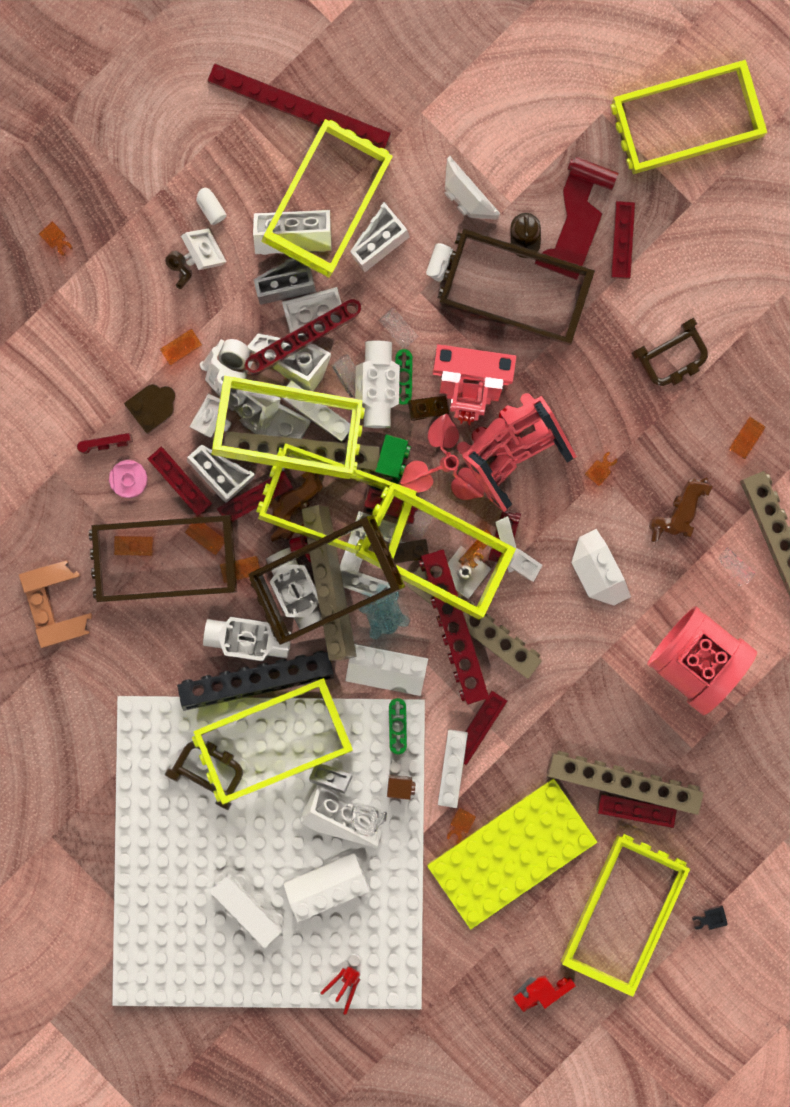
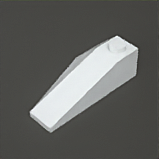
(253, 408)
(332, 816)

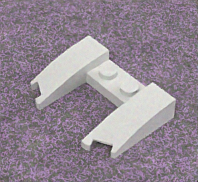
(351, 563)

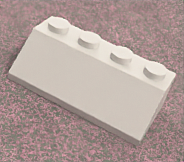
(303, 228)
(387, 670)
(326, 887)

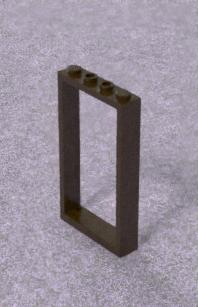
(455, 258)
(381, 551)
(95, 554)

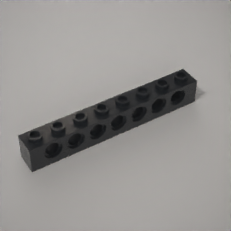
(247, 688)

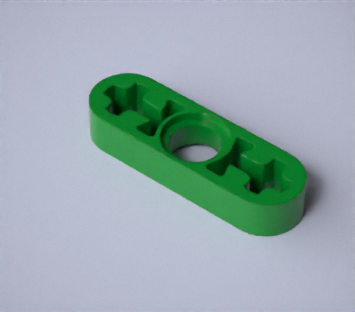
(409, 372)
(404, 731)

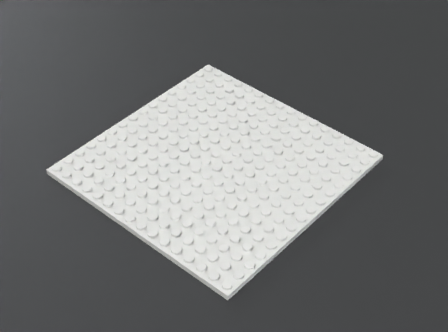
(179, 844)

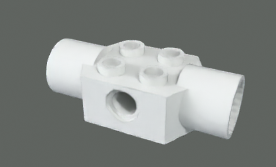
(377, 384)
(295, 590)
(244, 639)

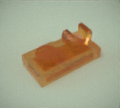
(471, 553)

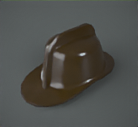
(526, 232)

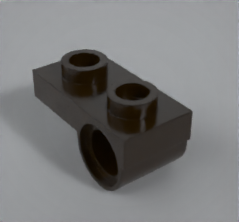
(427, 407)
(411, 551)

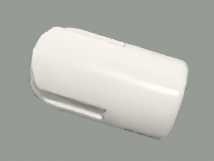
(210, 206)
(439, 262)

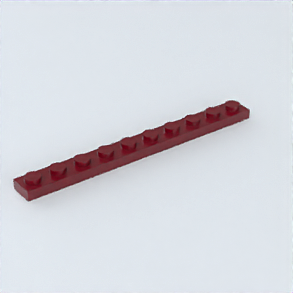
(293, 104)

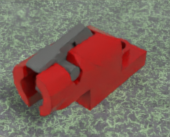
(541, 991)

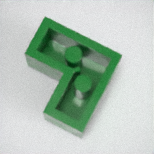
(392, 457)

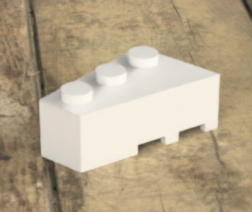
(379, 239)
(219, 473)

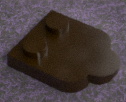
(152, 406)

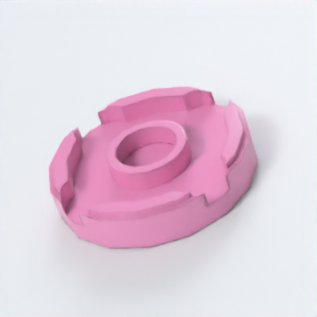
(128, 479)

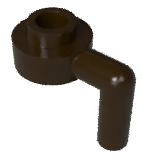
(176, 262)

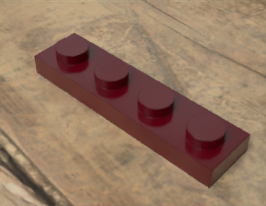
(623, 240)
(179, 481)
(250, 500)
(482, 723)
(637, 811)

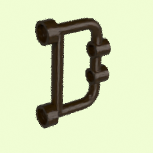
(676, 377)
(225, 757)

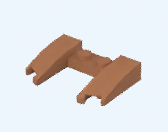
(46, 627)

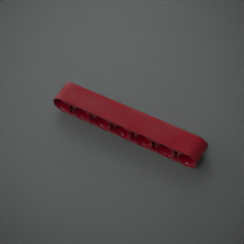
(297, 345)

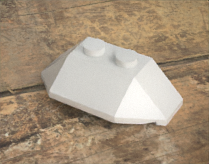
(466, 194)
(599, 570)

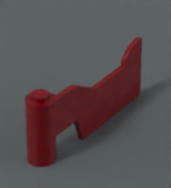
(581, 215)

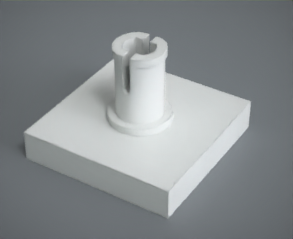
(202, 249)
(207, 416)
(464, 576)

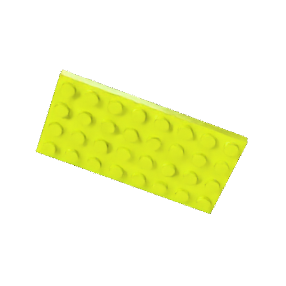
(512, 853)

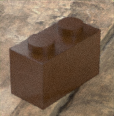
(400, 787)

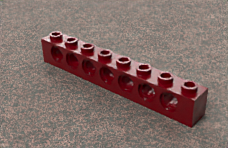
(480, 691)

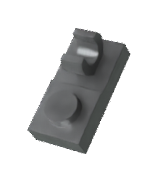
(331, 778)

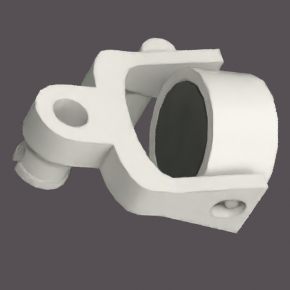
(232, 355)

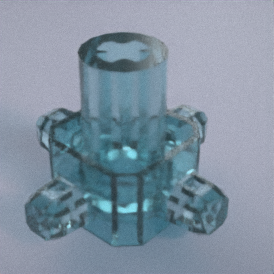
(385, 616)

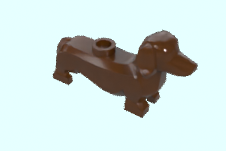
(294, 501)
(684, 511)

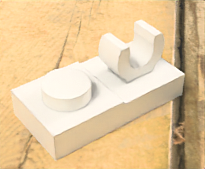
(525, 565)

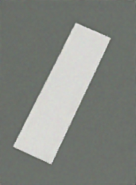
(505, 534)

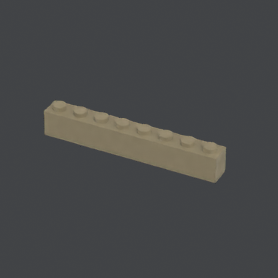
(329, 586)

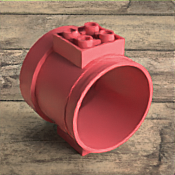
(702, 660)

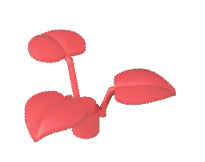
(416, 473)

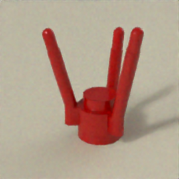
(350, 977)

